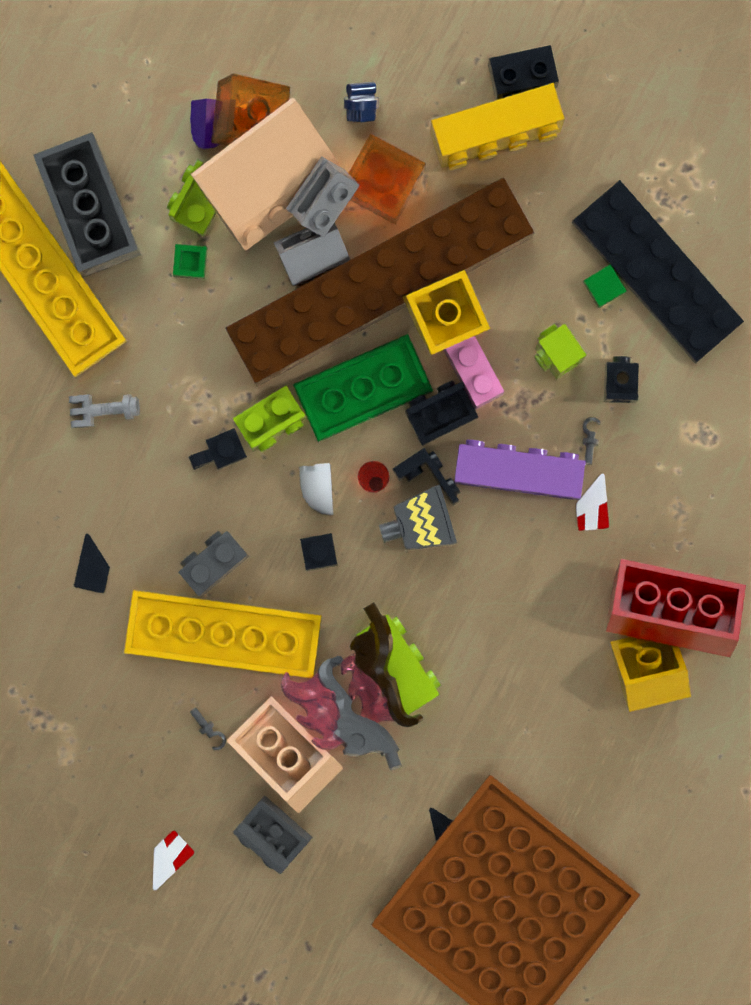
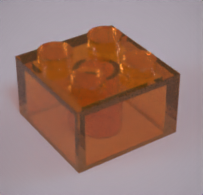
(243, 104)
(385, 178)

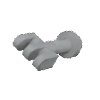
(129, 407)

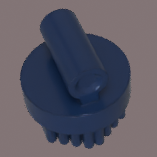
(361, 102)

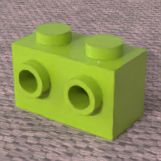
(558, 350)

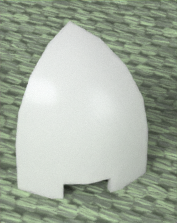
(317, 487)

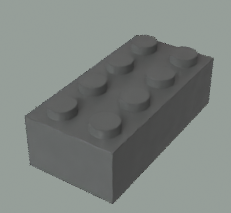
(87, 204)

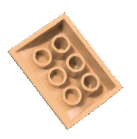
(262, 173)

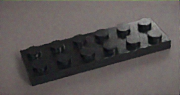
(657, 271)

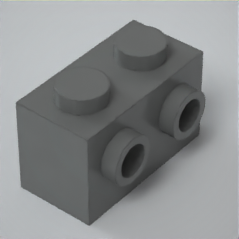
(213, 563)

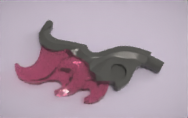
(332, 716)

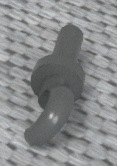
(590, 442)
(207, 727)

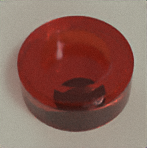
(373, 477)

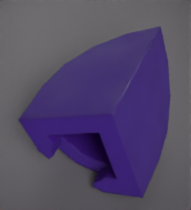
(202, 122)

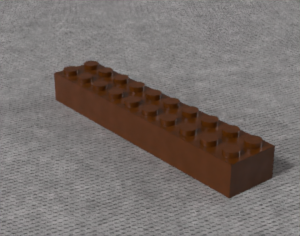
(376, 281)

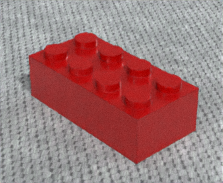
(676, 608)

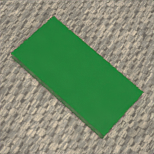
(362, 388)

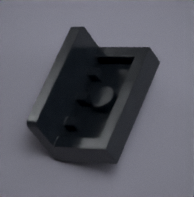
(440, 413)

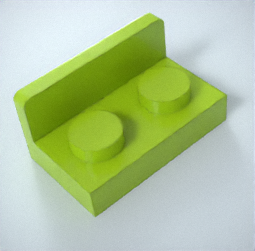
(191, 206)
(269, 419)

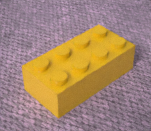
(497, 126)

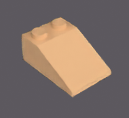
(284, 754)

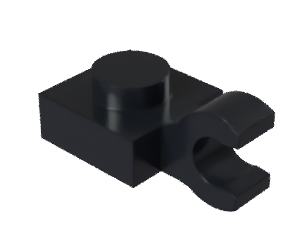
(223, 450)

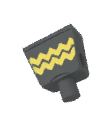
(421, 522)

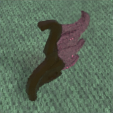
(370, 673)

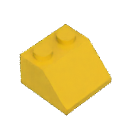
(446, 312)
(650, 672)

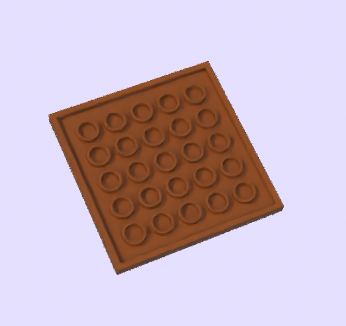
(505, 904)

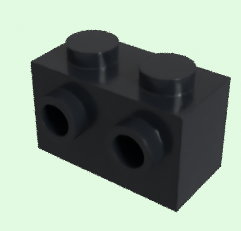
(522, 71)

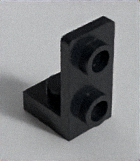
(412, 468)

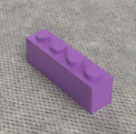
(520, 471)

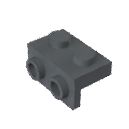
(272, 835)

